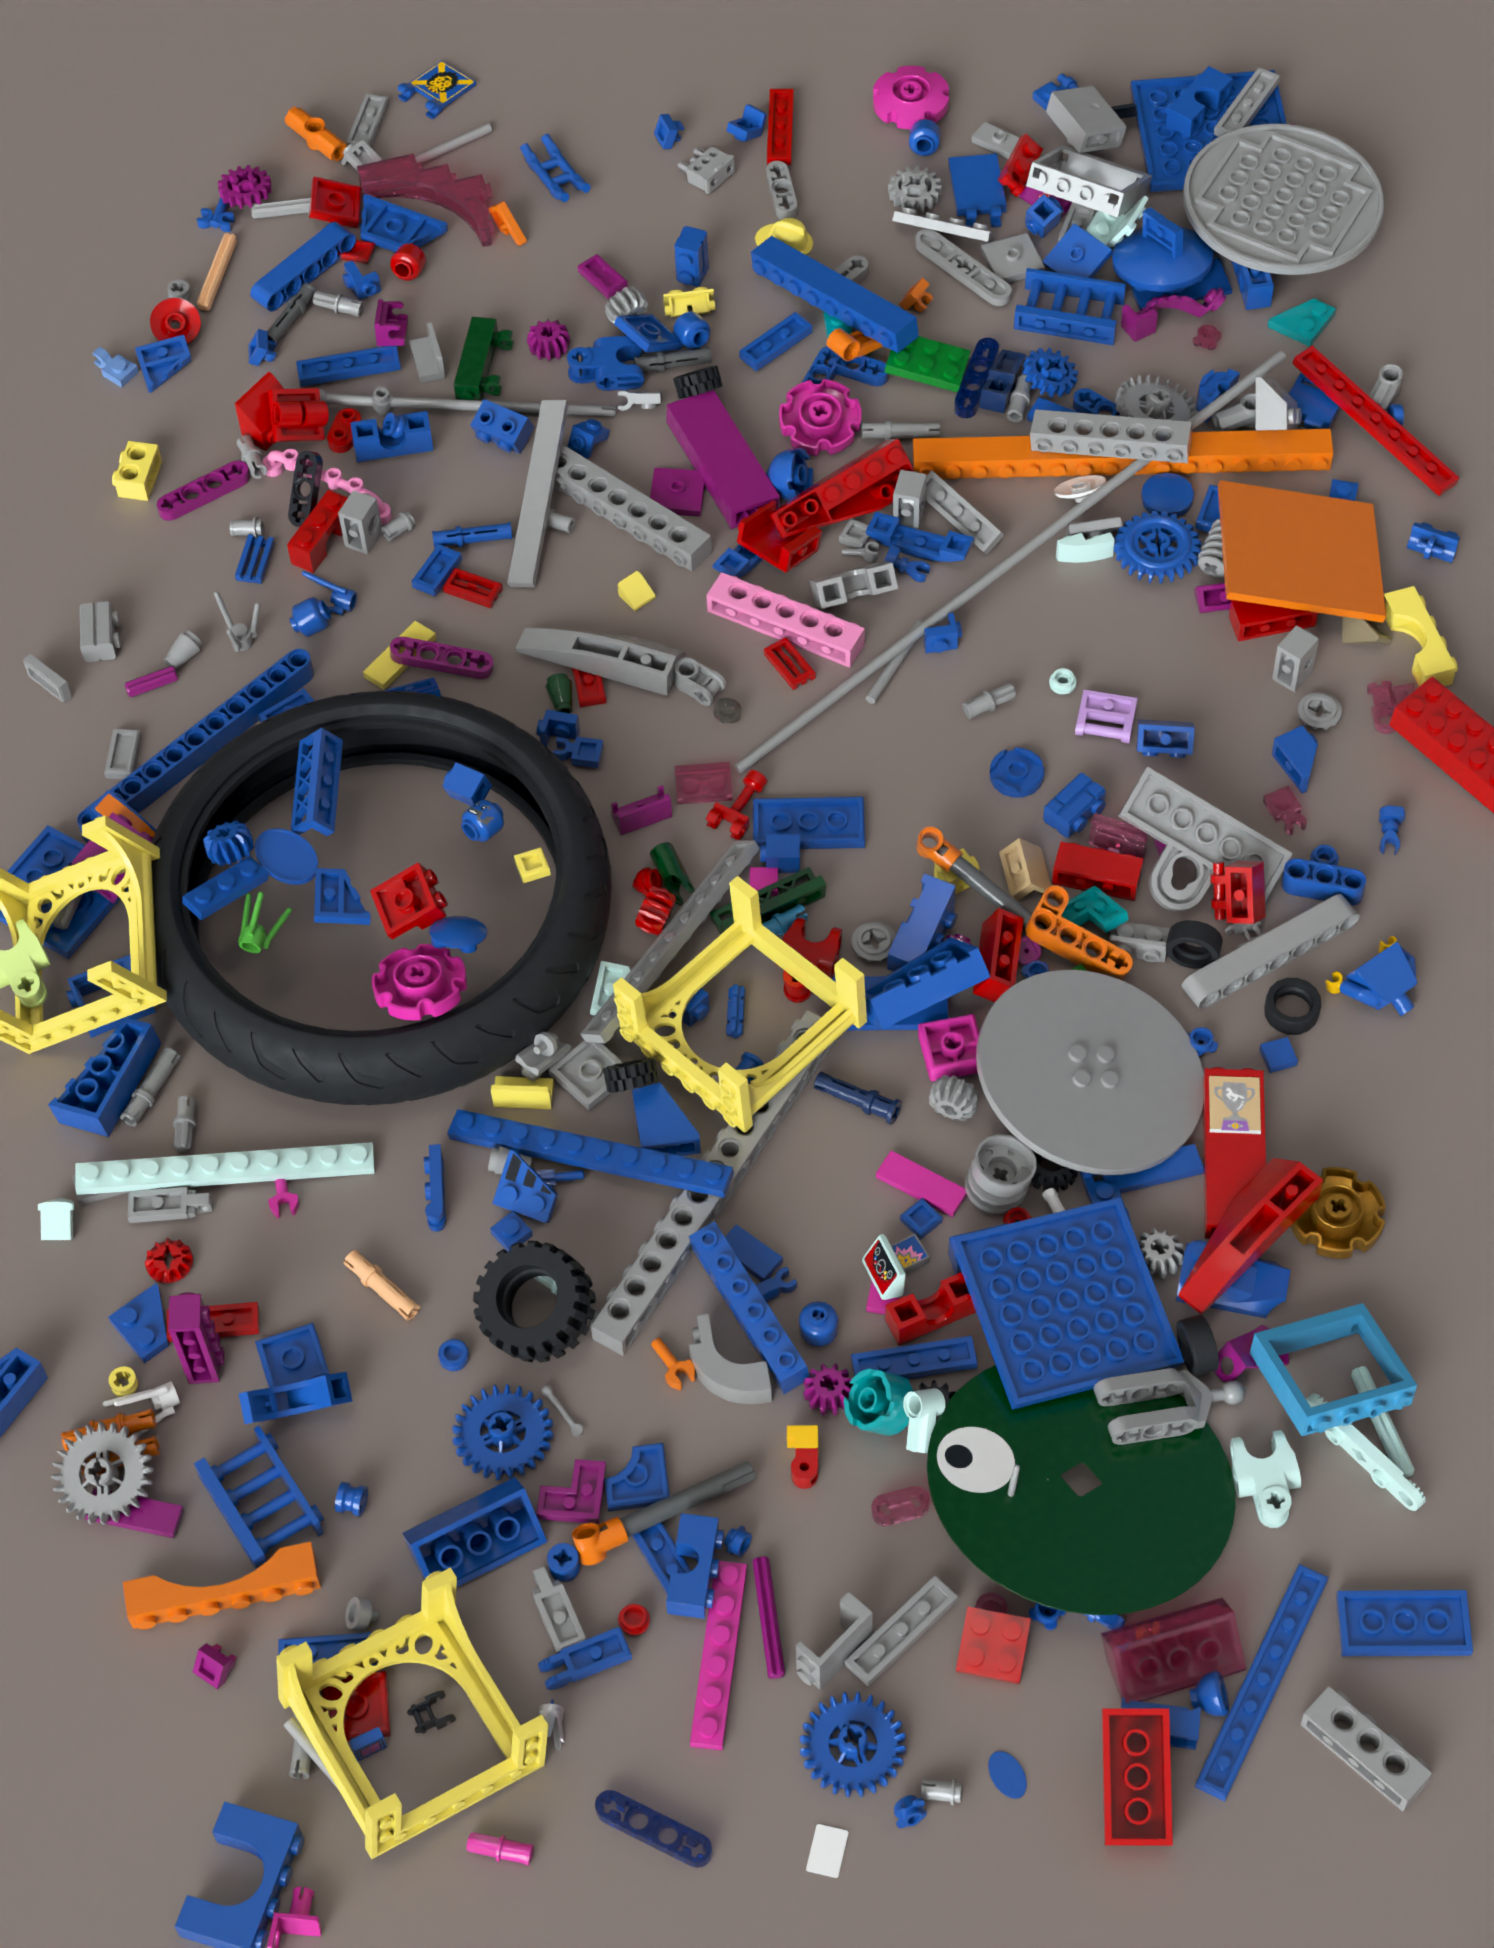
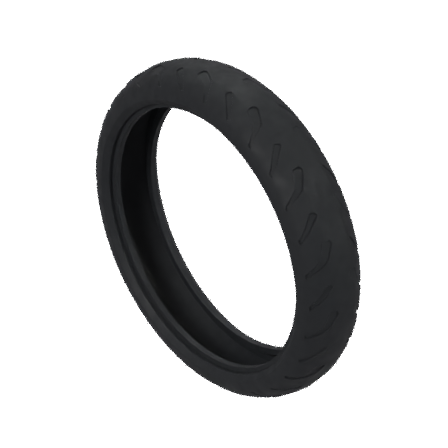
(420, 1056)

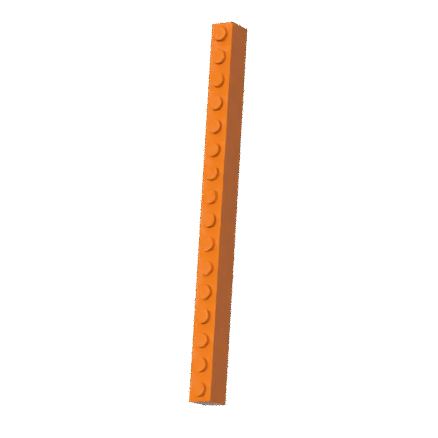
(1208, 454)

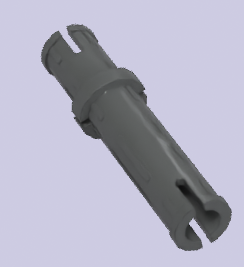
(295, 307)
(672, 360)

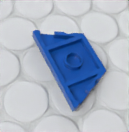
(394, 225)

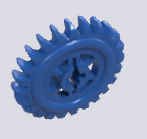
(1147, 561)
(496, 1414)
(845, 1718)

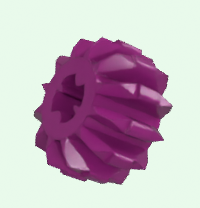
(548, 339)
(817, 1391)

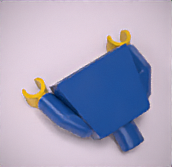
(1380, 979)

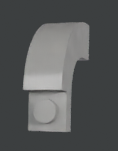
(723, 1378)

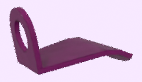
(1239, 1352)

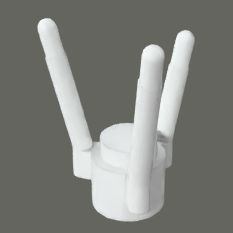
(161, 1397)

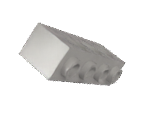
(1371, 1765)

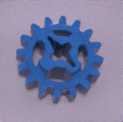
(1050, 372)

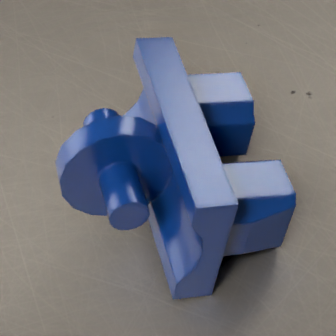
(1433, 542)

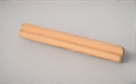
(216, 272)

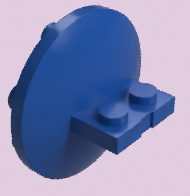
(1161, 256)

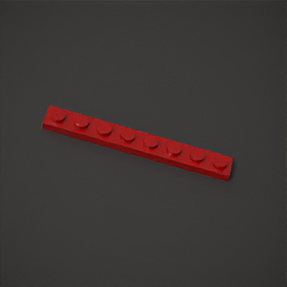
(1375, 420)

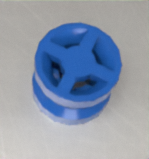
(351, 1498)
(563, 1570)

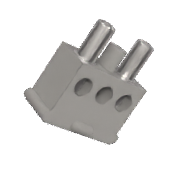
(708, 169)

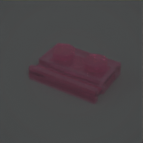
(703, 783)
(1117, 836)

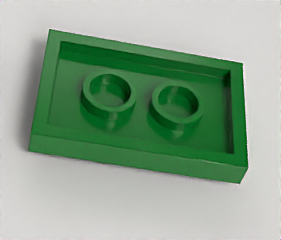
(930, 363)

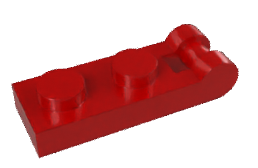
(1019, 163)

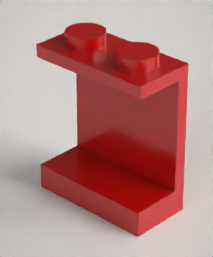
(763, 539)

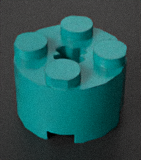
(877, 1402)

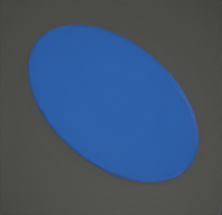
(1007, 1774)

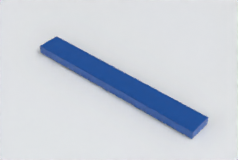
(1261, 1683)

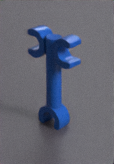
(218, 218)

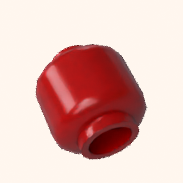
(408, 262)

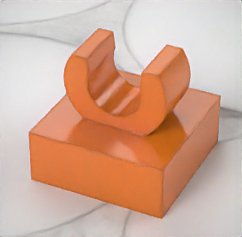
(916, 295)

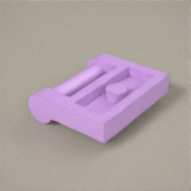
(1109, 709)

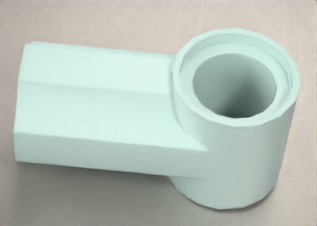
(922, 1409)

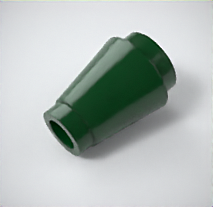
(560, 692)

